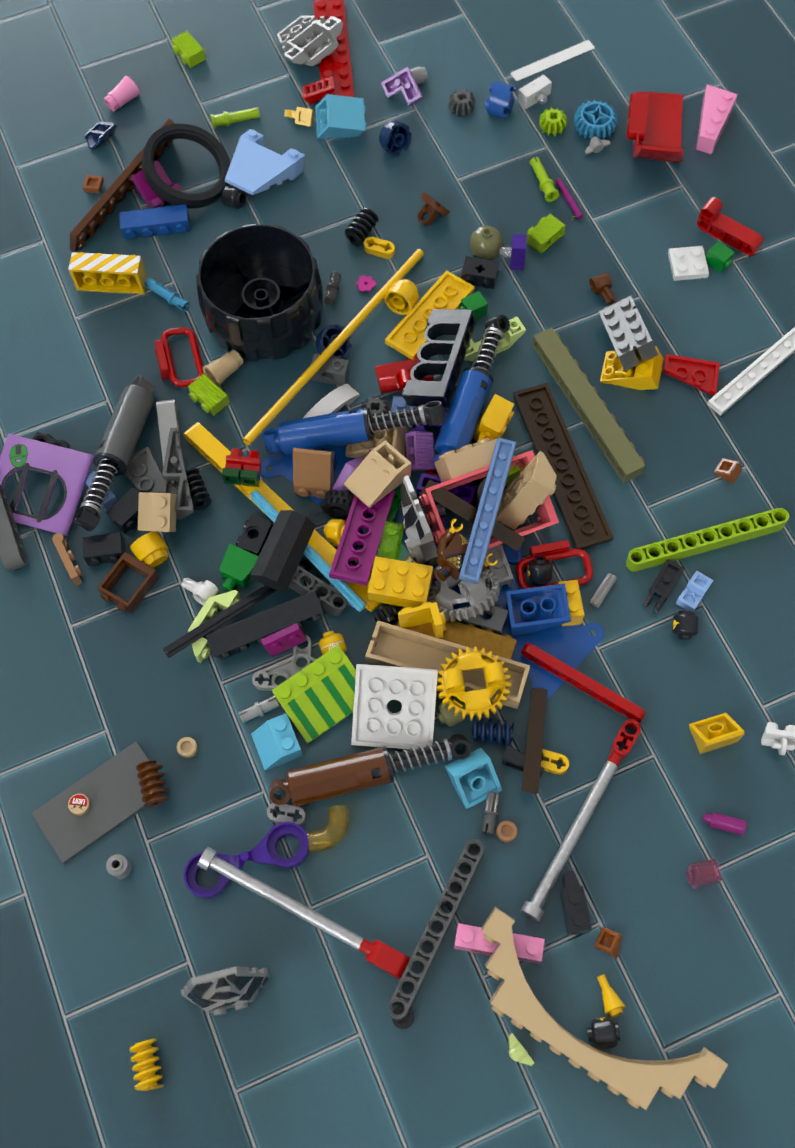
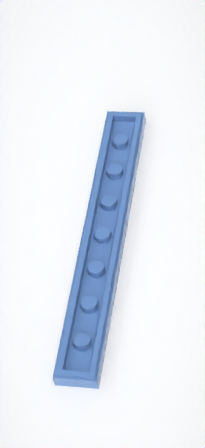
(487, 511)

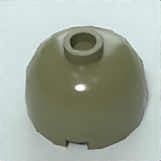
(486, 242)

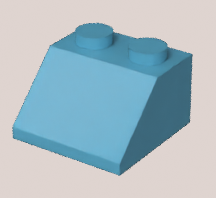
(276, 742)
(473, 777)

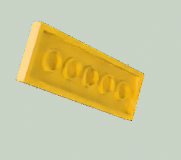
(444, 294)

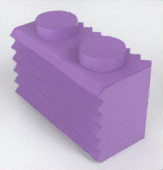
(420, 450)

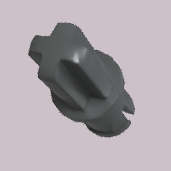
(490, 813)

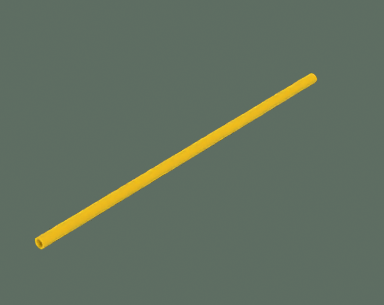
(330, 350)

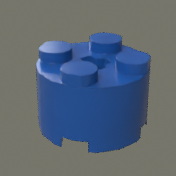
(500, 100)

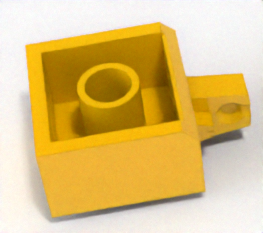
(494, 419)

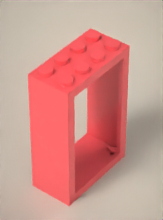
(545, 512)

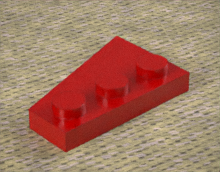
(694, 372)

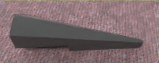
(175, 476)

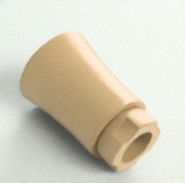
(223, 367)

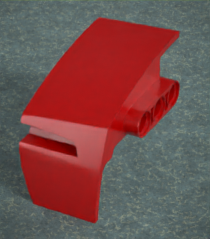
(655, 125)

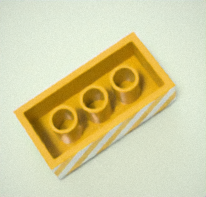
(108, 273)

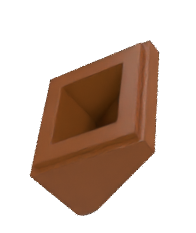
(728, 470)

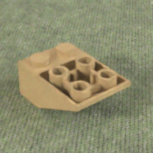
(378, 474)

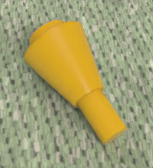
(612, 1003)

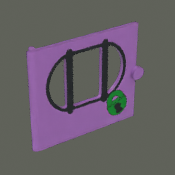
(59, 462)

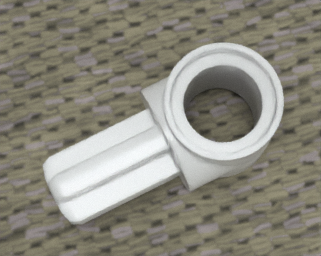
(200, 590)

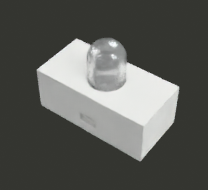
(535, 92)

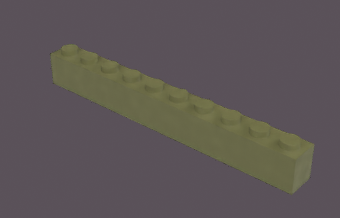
(588, 405)

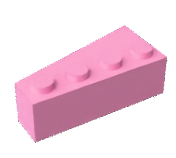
(714, 115)

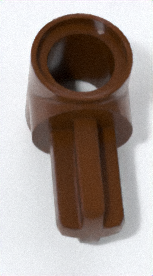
(602, 285)

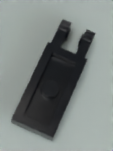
(664, 583)

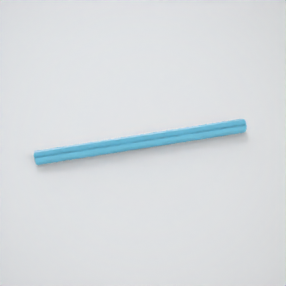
(313, 556)

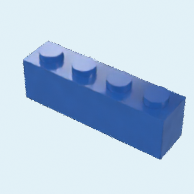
(154, 221)

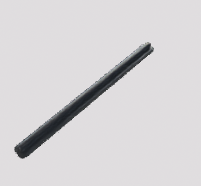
(223, 617)

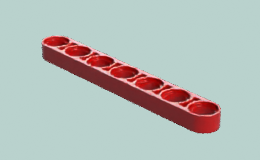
(583, 682)

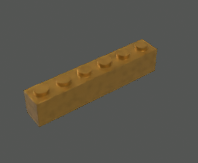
(470, 636)

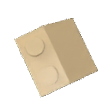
(157, 512)

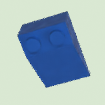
(537, 608)

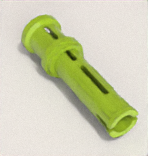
(228, 118)
(546, 183)

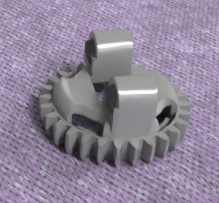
(476, 594)

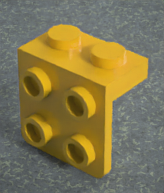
(423, 614)

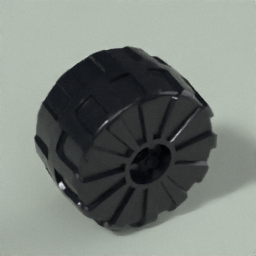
(260, 291)

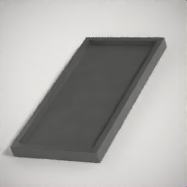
(113, 800)

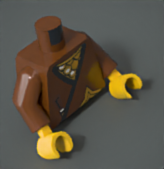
(451, 553)

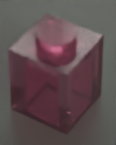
(703, 874)

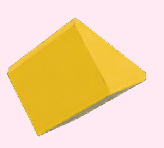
(715, 732)

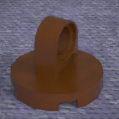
(431, 207)

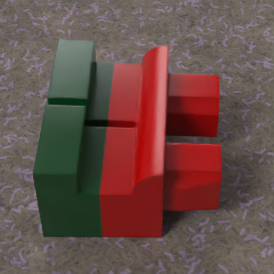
(242, 469)

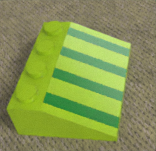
(319, 694)

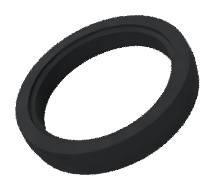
(195, 134)

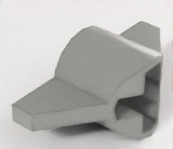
(596, 145)

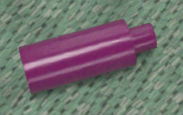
(725, 823)

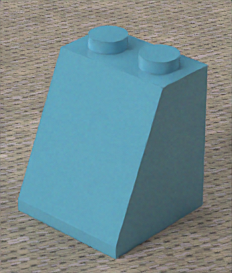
(340, 117)

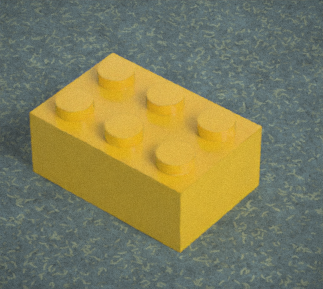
(399, 582)

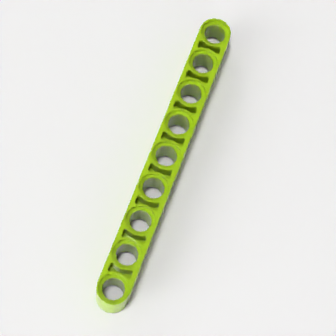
(713, 533)

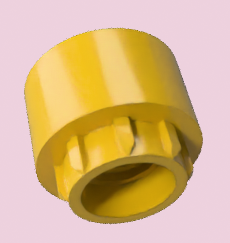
(401, 296)
(150, 549)

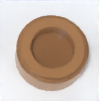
(506, 831)

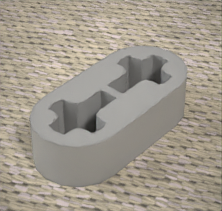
(287, 809)

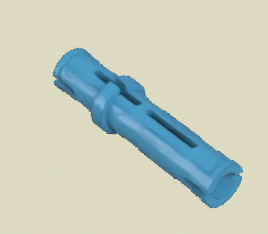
(172, 297)

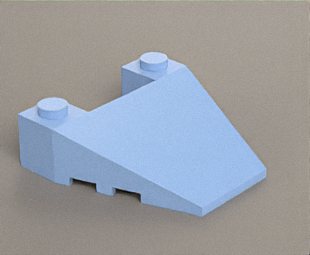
(257, 167)

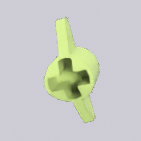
(518, 1052)

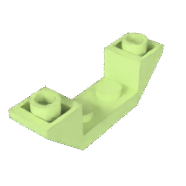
(510, 337)
(210, 608)

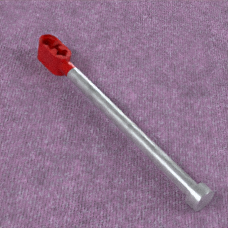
(533, 908)
(377, 952)

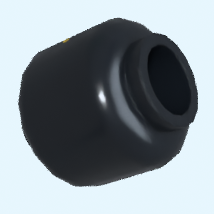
(233, 197)
(540, 571)
(685, 624)
(604, 1033)

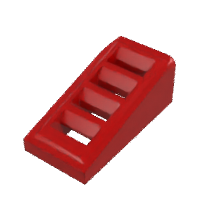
(317, 90)

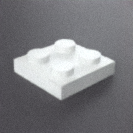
(688, 263)

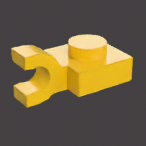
(302, 116)

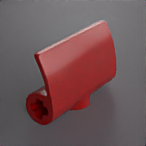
(394, 375)

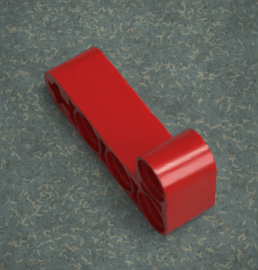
(726, 229)

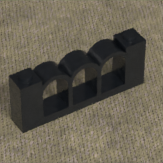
(440, 323)

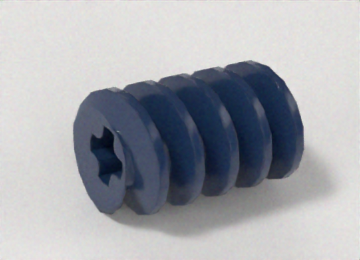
(492, 731)

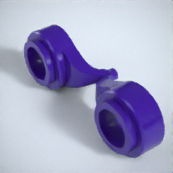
(263, 853)

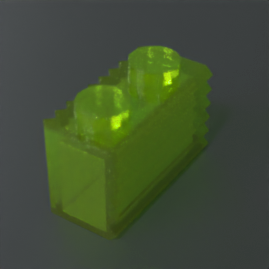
(391, 540)

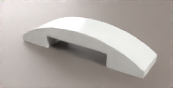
(334, 401)

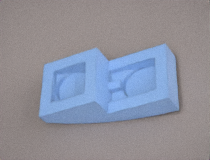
(694, 591)

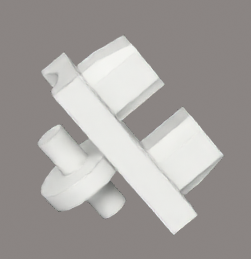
(779, 739)

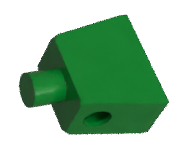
(237, 567)

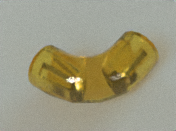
(334, 831)

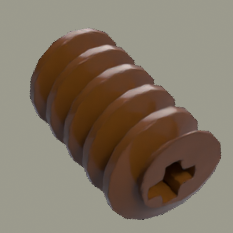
(151, 784)

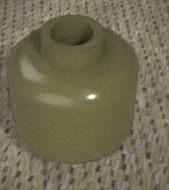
(449, 716)

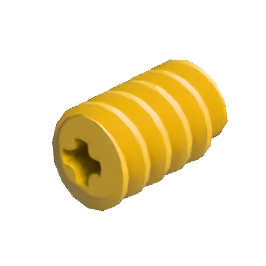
(145, 1065)

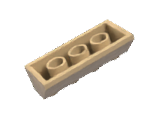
(527, 492)

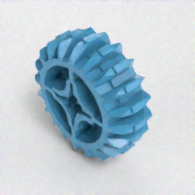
(596, 120)

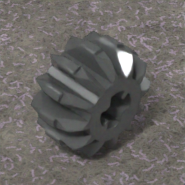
(461, 102)
(377, 405)

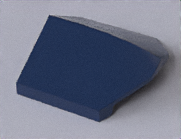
(99, 134)

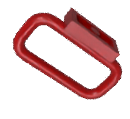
(165, 360)
(554, 551)

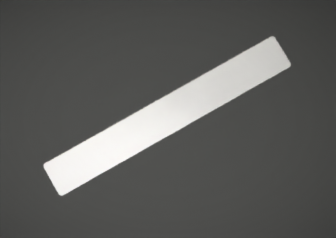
(552, 60)

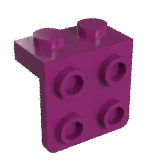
(146, 192)
(284, 639)

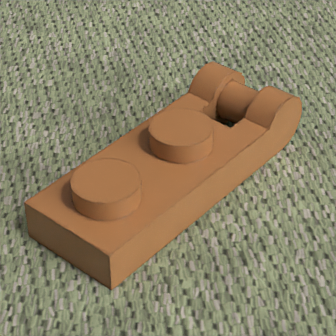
(67, 558)

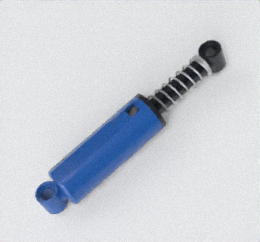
(471, 392)
(346, 427)

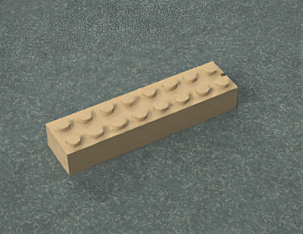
(416, 650)

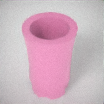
(122, 94)

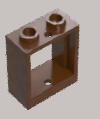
(127, 561)

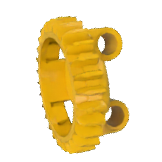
(476, 701)

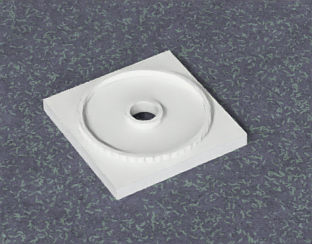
(378, 726)

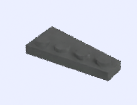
(145, 472)

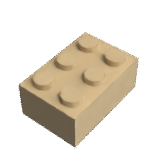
(465, 460)

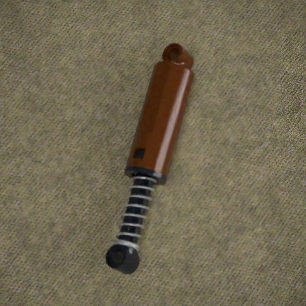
(359, 771)

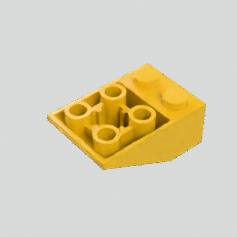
(640, 377)

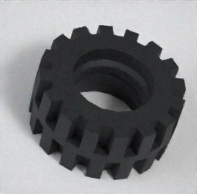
(337, 503)

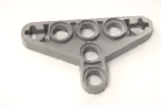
(284, 668)

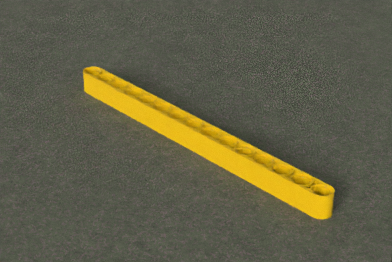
(216, 454)

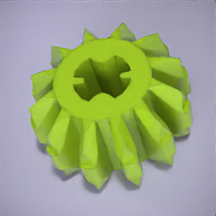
(553, 121)

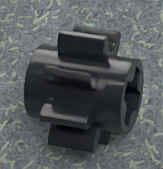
(386, 614)

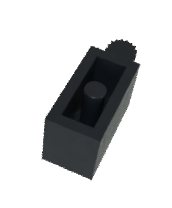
(574, 906)

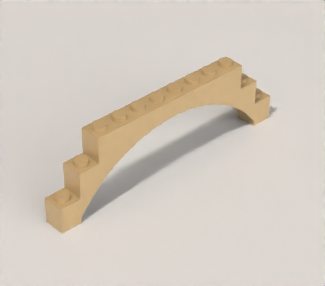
(631, 1077)

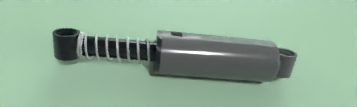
(116, 447)

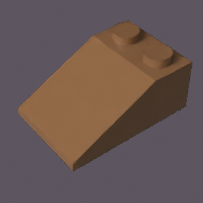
(312, 472)

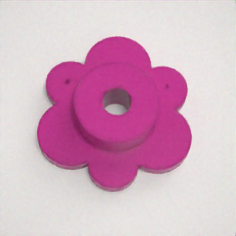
(365, 283)

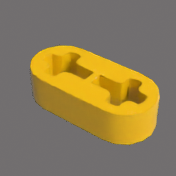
(379, 247)
(554, 757)

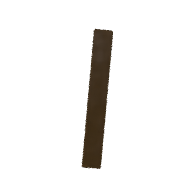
(469, 513)
(534, 741)

